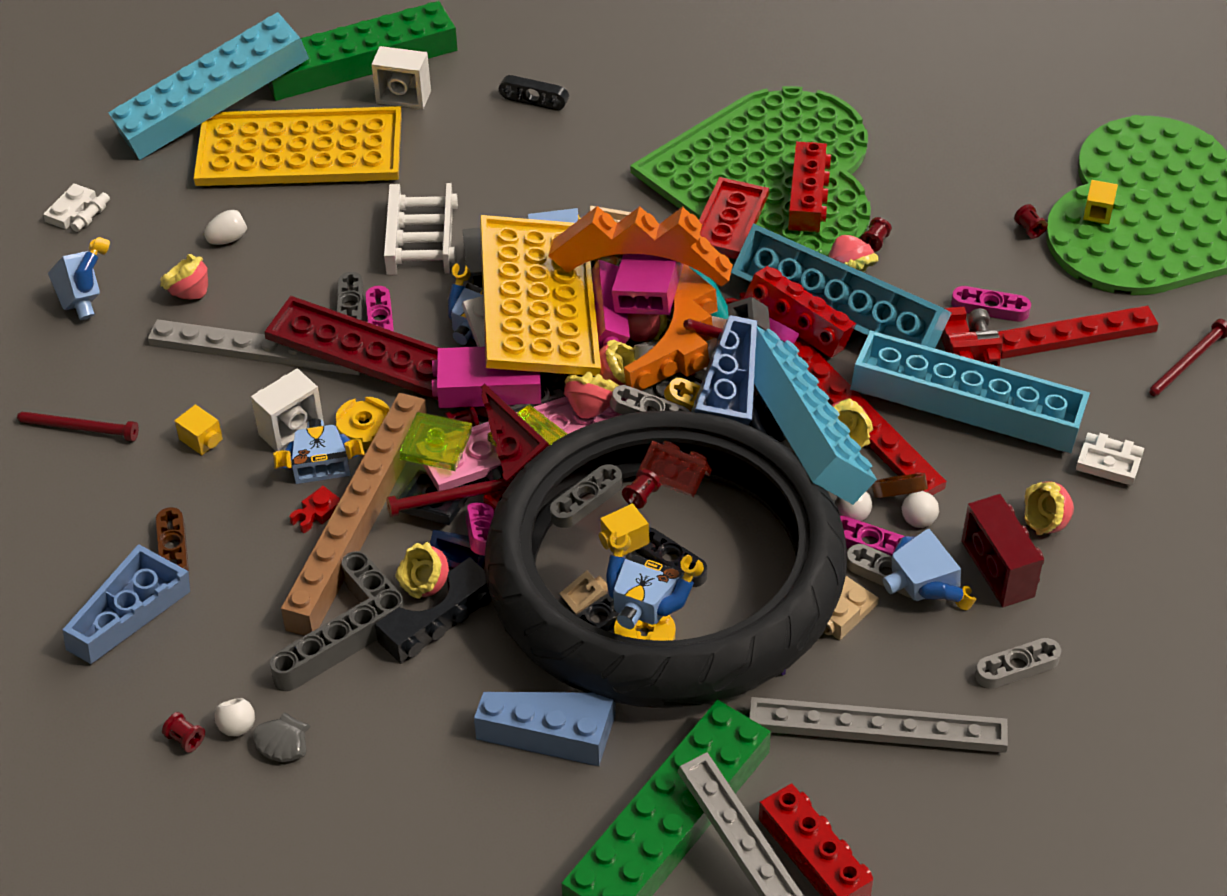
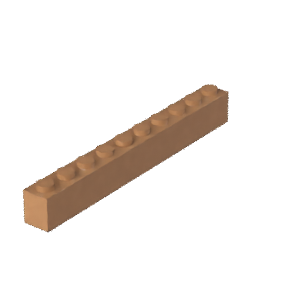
(351, 520)

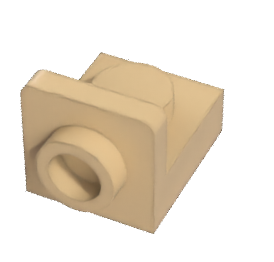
(584, 591)

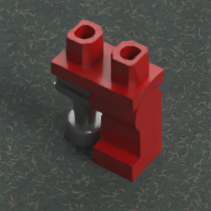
(980, 345)

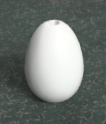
(225, 228)

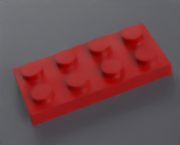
(731, 214)

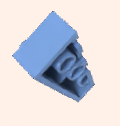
(730, 373)
(124, 603)
(547, 723)

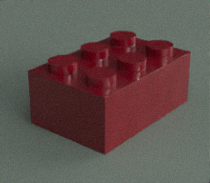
(1002, 550)

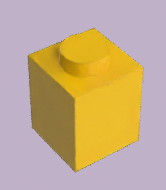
(1100, 202)
(198, 429)
(625, 521)

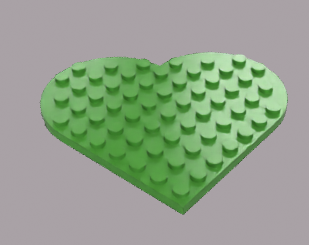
(756, 146)
(1165, 211)

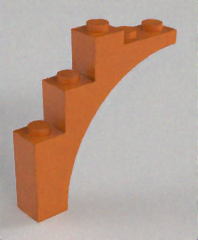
(639, 233)
(678, 348)

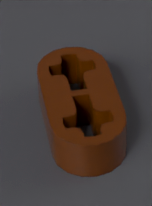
(899, 485)

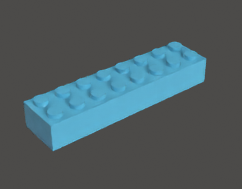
(208, 85)
(861, 297)
(970, 391)
(809, 420)

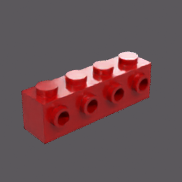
(807, 186)
(801, 311)
(813, 844)

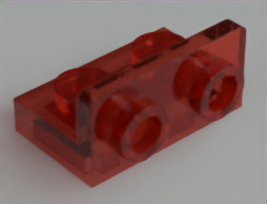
(676, 468)

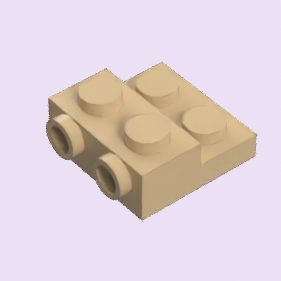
(851, 609)

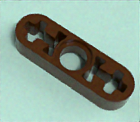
(177, 533)

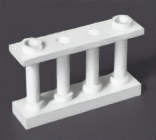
(397, 219)

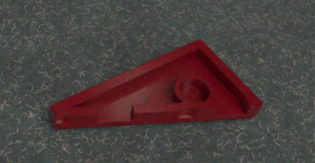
(514, 437)

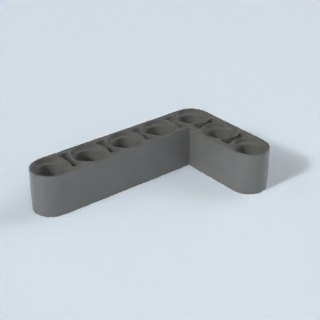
(343, 634)

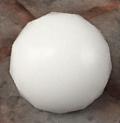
(920, 509)
(858, 511)
(234, 717)

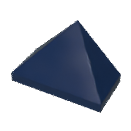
(455, 548)

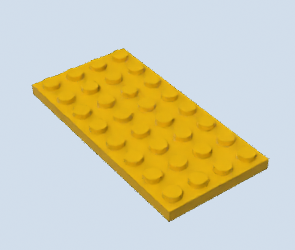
(299, 146)
(531, 306)

